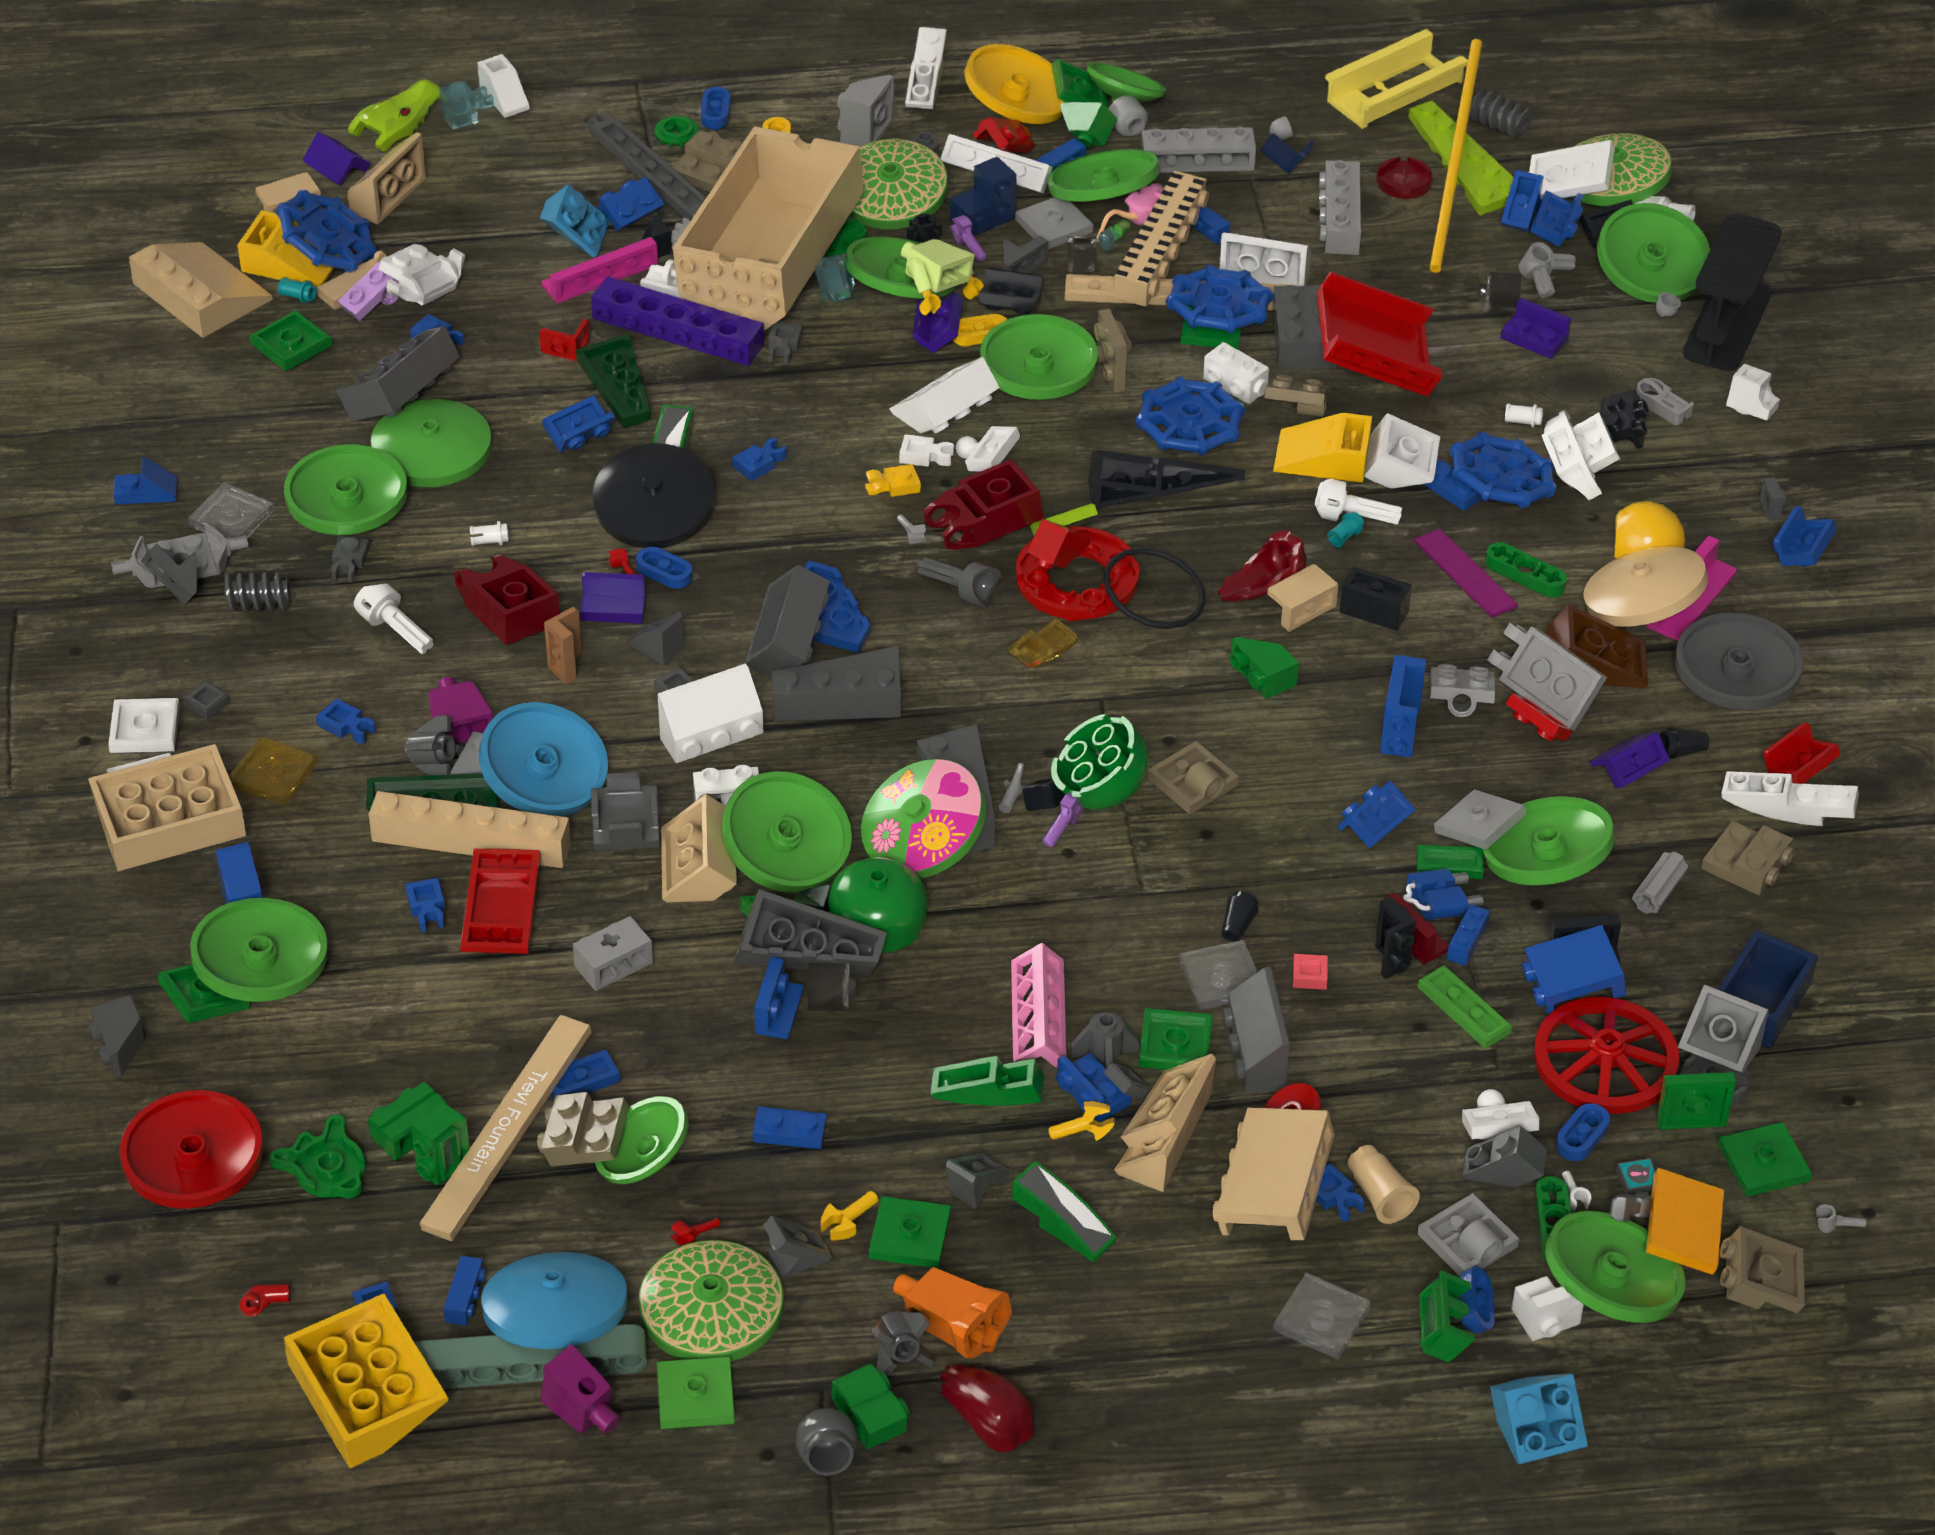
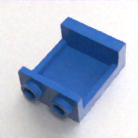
(1402, 705)
(1573, 968)

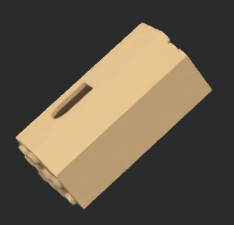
(767, 224)

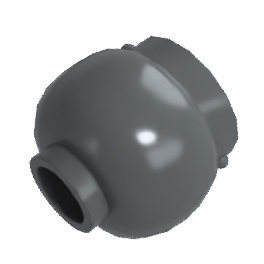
(826, 1441)

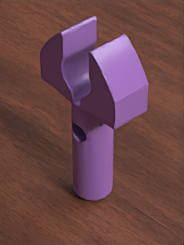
(962, 234)
(1069, 813)

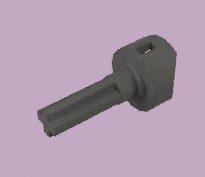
(974, 582)

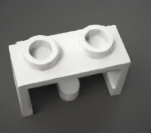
(721, 783)

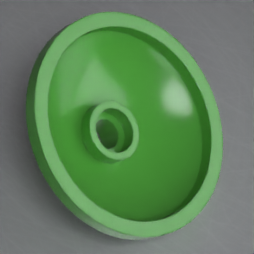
(1123, 82)
(648, 1140)

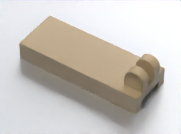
(337, 287)

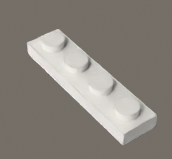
(968, 153)

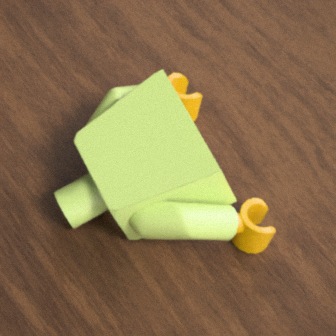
(939, 267)

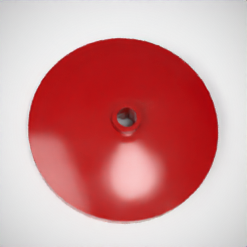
(191, 1149)

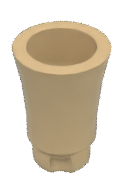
(1383, 1185)

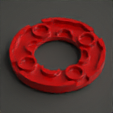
(1091, 603)

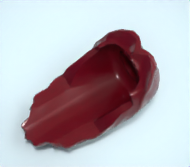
(1276, 561)
(990, 1405)

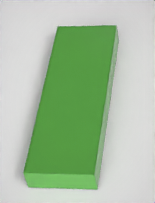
(1464, 1006)

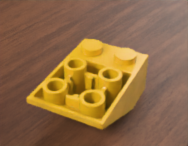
(267, 255)
(1326, 448)

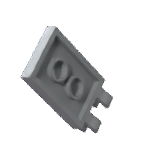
(1548, 674)

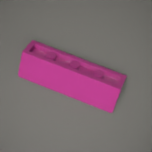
(591, 273)
(1718, 577)

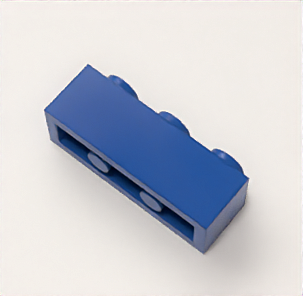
(1064, 153)
(1211, 225)
(1468, 935)
(464, 1290)

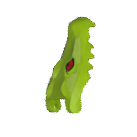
(398, 115)

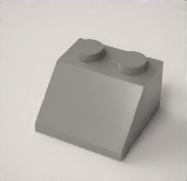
(866, 110)

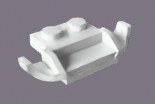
(421, 273)
(1579, 451)

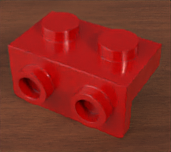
(1006, 133)
(1800, 754)

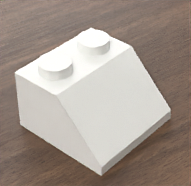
(1401, 454)

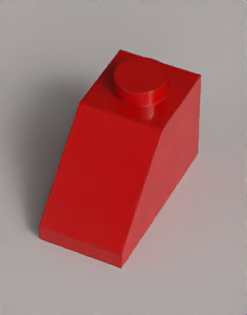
(1056, 545)

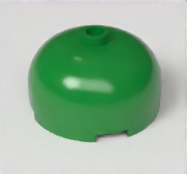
(1102, 762)
(881, 896)

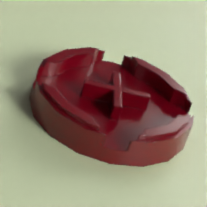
(1404, 178)

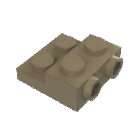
(706, 159)
(1749, 856)
(582, 1129)
(1762, 1271)

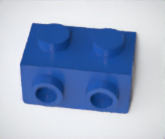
(630, 204)
(1556, 218)
(577, 424)
(1802, 540)

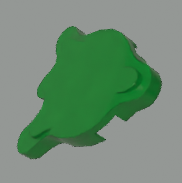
(324, 1163)

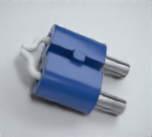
(1438, 894)

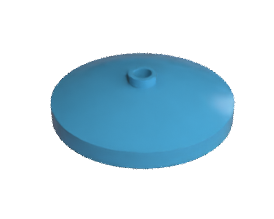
(542, 759)
(554, 1300)

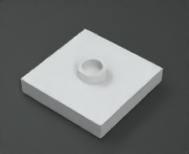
(144, 725)

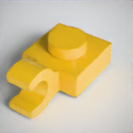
(896, 480)

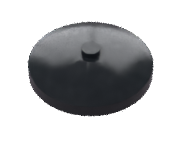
(654, 495)

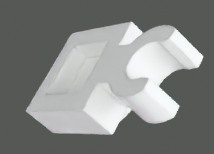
(922, 450)

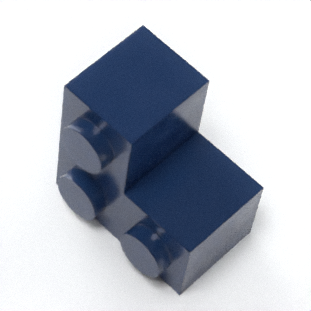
(991, 199)

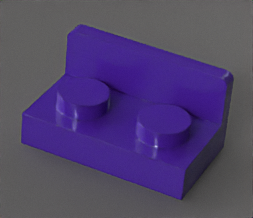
(938, 328)
(1537, 329)

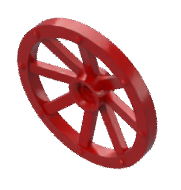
(1607, 1050)

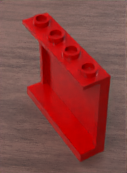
(1376, 333)

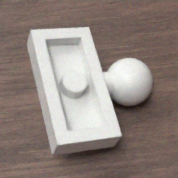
(989, 450)
(1497, 1117)

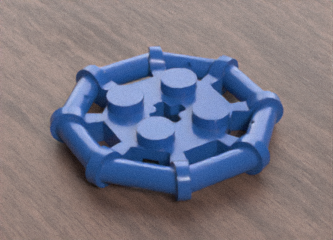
(313, 228)
(1219, 299)
(1205, 416)
(1504, 470)

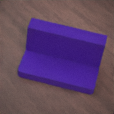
(333, 158)
(613, 597)
(1633, 758)

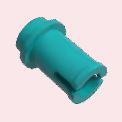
(303, 291)
(1351, 524)

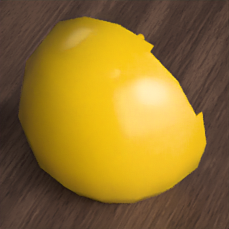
(1646, 526)

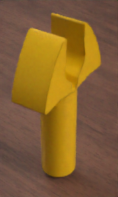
(1085, 1122)
(845, 1217)

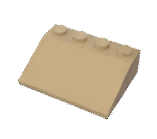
(196, 285)
(167, 807)

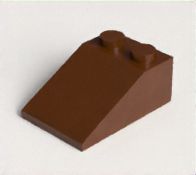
(1602, 646)

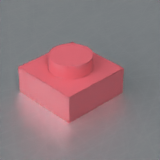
(1310, 971)

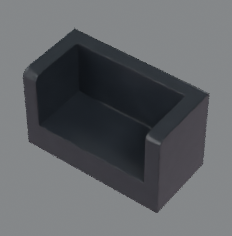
(1375, 598)

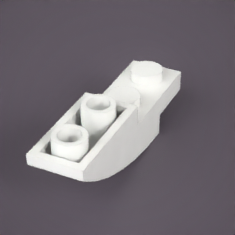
(926, 68)
(1780, 799)

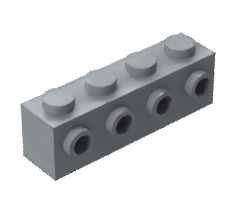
(1201, 149)
(1341, 209)

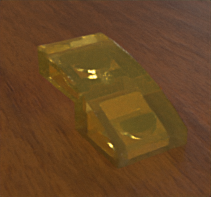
(1044, 646)

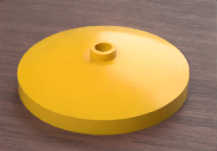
(1014, 83)

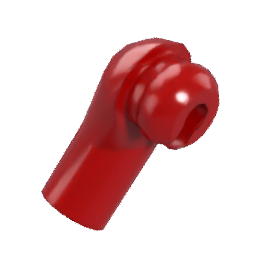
(263, 1295)

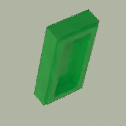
(1453, 858)

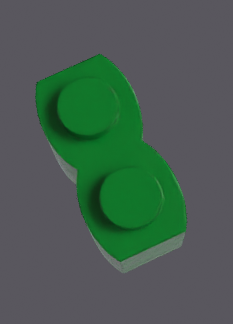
(871, 1405)

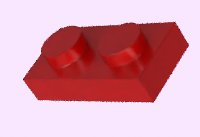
(1528, 711)

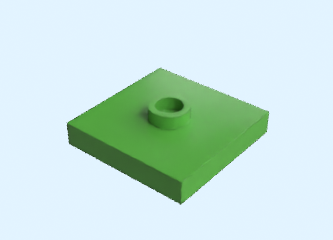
(695, 1392)

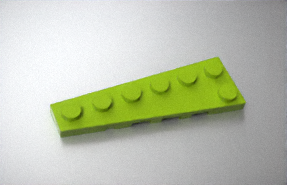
(1479, 173)

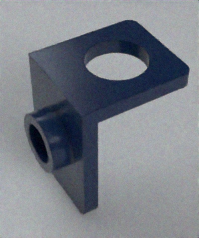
(1283, 154)

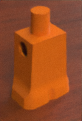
(957, 1310)

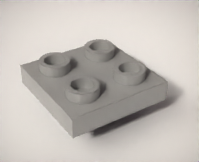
(1448, 682)
(1468, 1235)

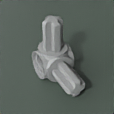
(1540, 262)

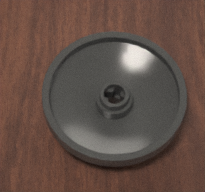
(1739, 661)

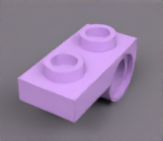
(367, 293)

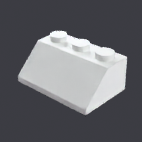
(1266, 259)
(947, 397)
(709, 713)

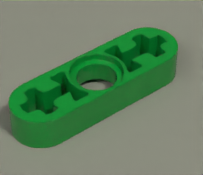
(1507, 560)
(1545, 1209)

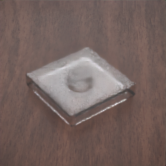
(231, 512)
(1216, 971)
(1322, 1316)

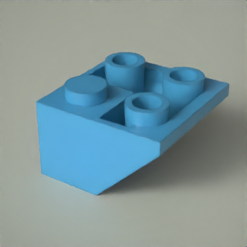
(575, 220)
(1539, 1416)

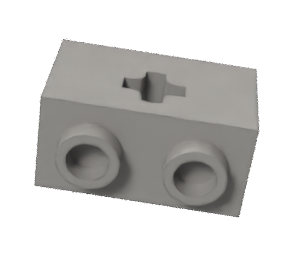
(612, 953)

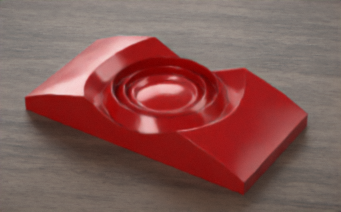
(501, 901)

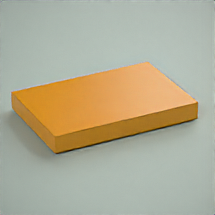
(1685, 1221)

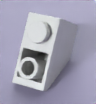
(503, 84)

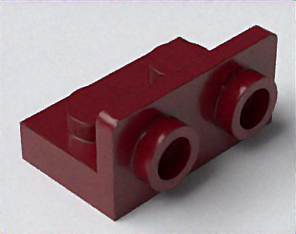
(1427, 942)

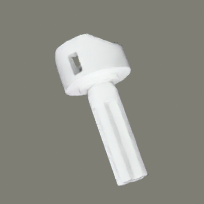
(1365, 507)
(384, 608)

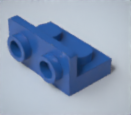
(1378, 815)
(777, 1002)
(1088, 1082)

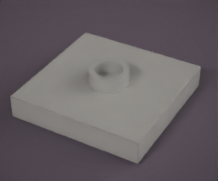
(1054, 221)
(1480, 819)

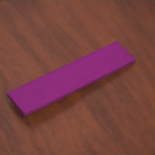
(1466, 573)

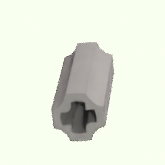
(1660, 882)

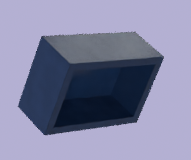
(1772, 977)

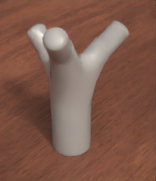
(1013, 790)

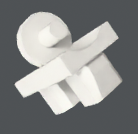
(662, 279)

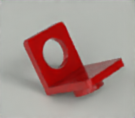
(564, 344)

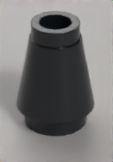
(1683, 742)
(1239, 914)

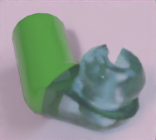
(1112, 234)

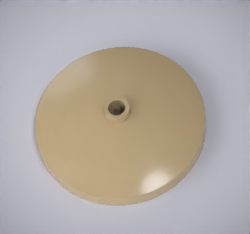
(1646, 586)

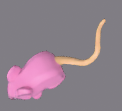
(1139, 205)

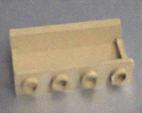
(1275, 1170)

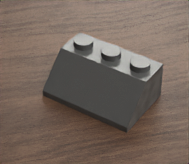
(1257, 1033)

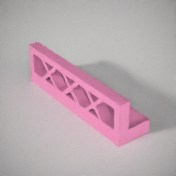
(1045, 1001)

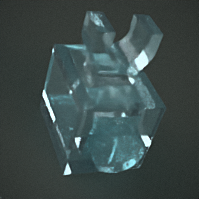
(461, 103)
(834, 278)

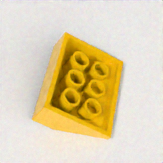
(364, 1378)

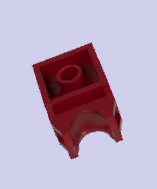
(986, 506)
(508, 598)

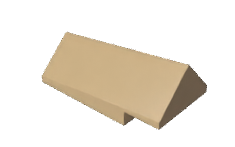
(1166, 1122)

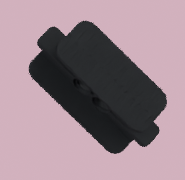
(1734, 292)

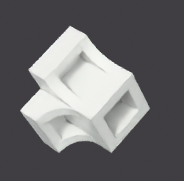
(1752, 393)
(1545, 1309)

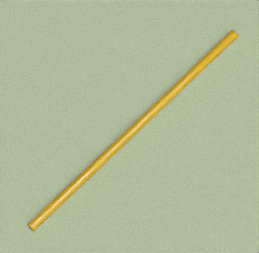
(1455, 157)

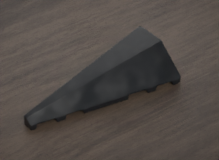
(1129, 478)

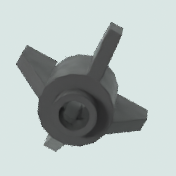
(431, 748)
(1105, 1038)
(900, 1340)

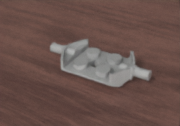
(210, 549)

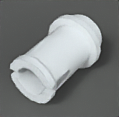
(1524, 414)
(491, 534)

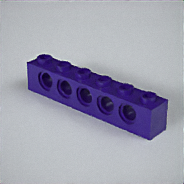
(678, 320)

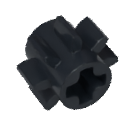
(923, 228)

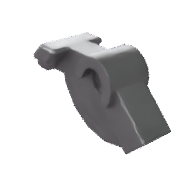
(1626, 1204)

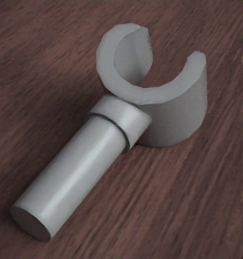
(914, 533)
(1829, 1220)

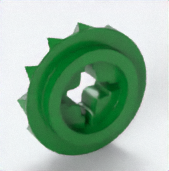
(684, 126)

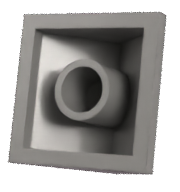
(1724, 1029)

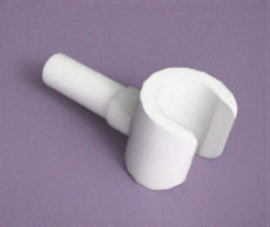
(1575, 1192)

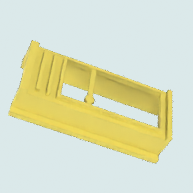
(1371, 70)

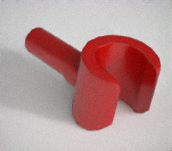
(619, 558)
(687, 1234)

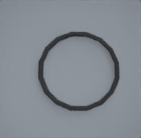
(1151, 623)

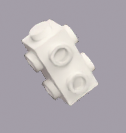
(1236, 372)

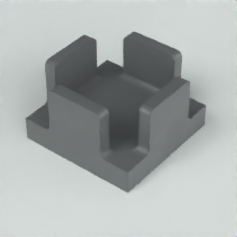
(625, 814)

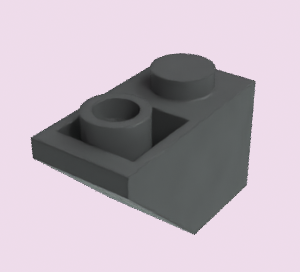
(119, 1032)
(1506, 1159)

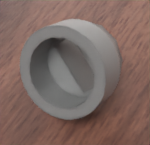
(1281, 128)
(1667, 305)

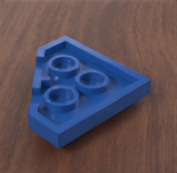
(840, 618)

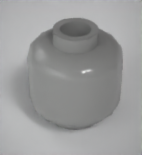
(1130, 114)

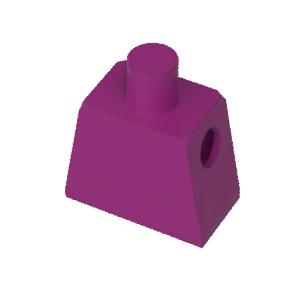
(464, 705)
(578, 1392)

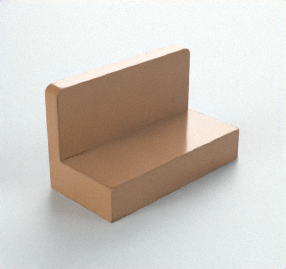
(563, 644)

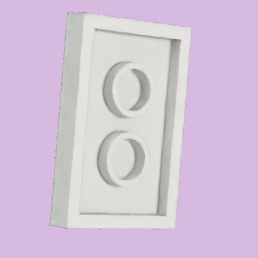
(1575, 169)

